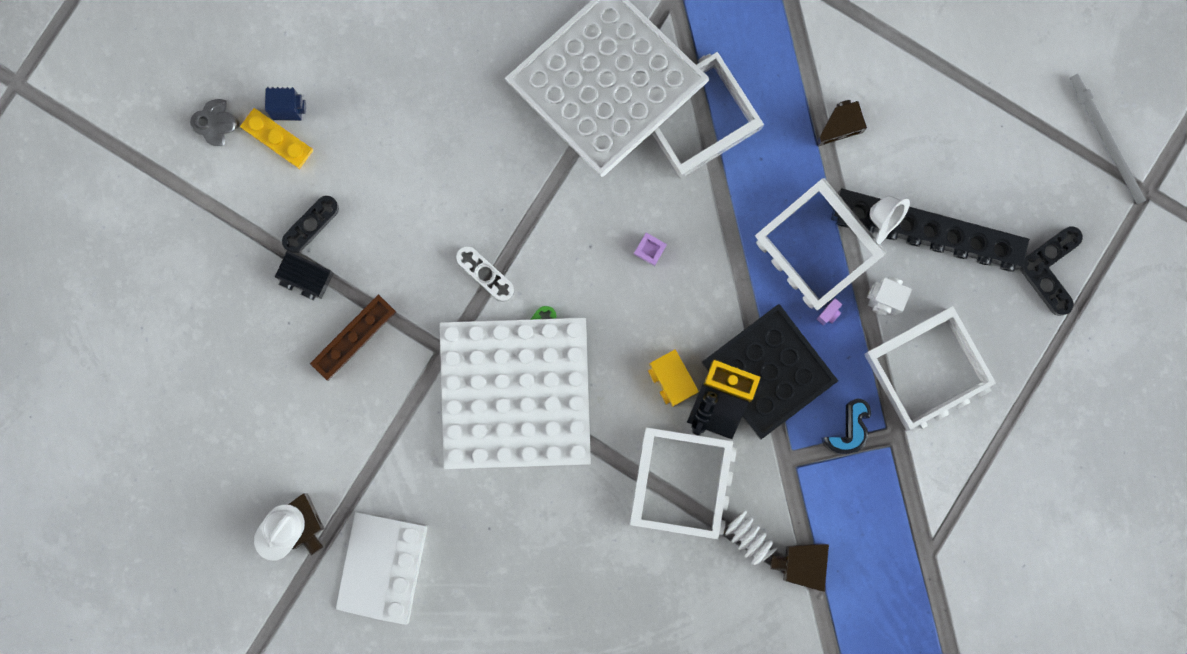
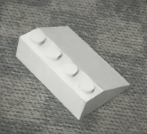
(381, 568)

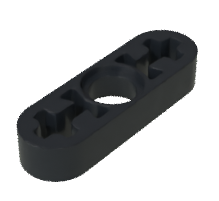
(317, 206)

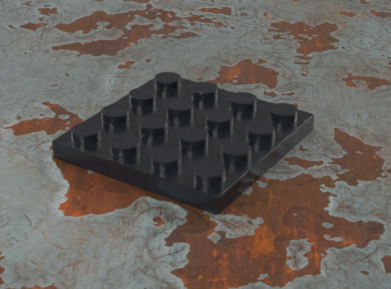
(787, 365)

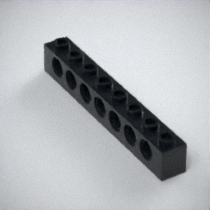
(1013, 245)

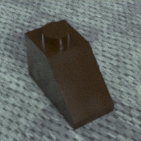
(843, 123)

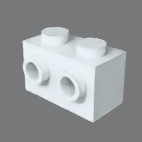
(888, 296)

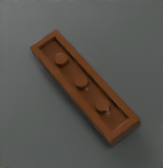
(353, 337)

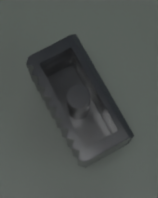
(303, 275)

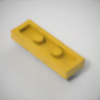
(276, 138)

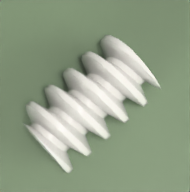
(749, 539)

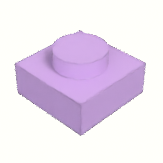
(650, 249)
(830, 313)

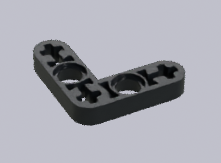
(1044, 272)

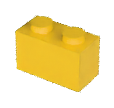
(673, 378)
(732, 380)

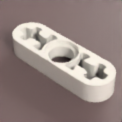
(476, 257)

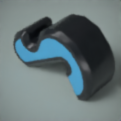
(855, 429)

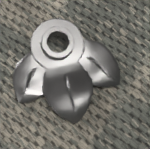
(217, 120)

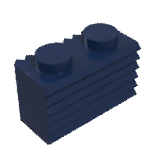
(284, 104)

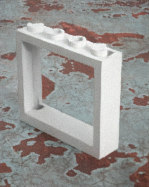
(755, 123)
(851, 220)
(960, 400)
(724, 480)

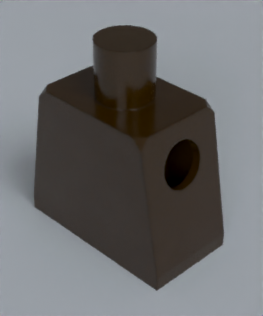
(312, 524)
(803, 565)

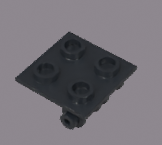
(716, 412)

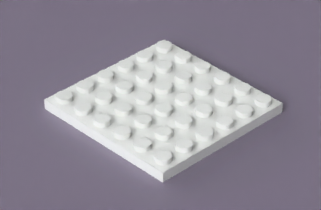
(606, 81)
(515, 393)

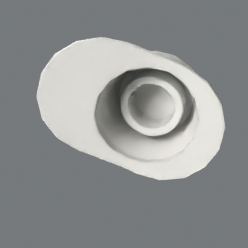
(888, 214)
(279, 532)

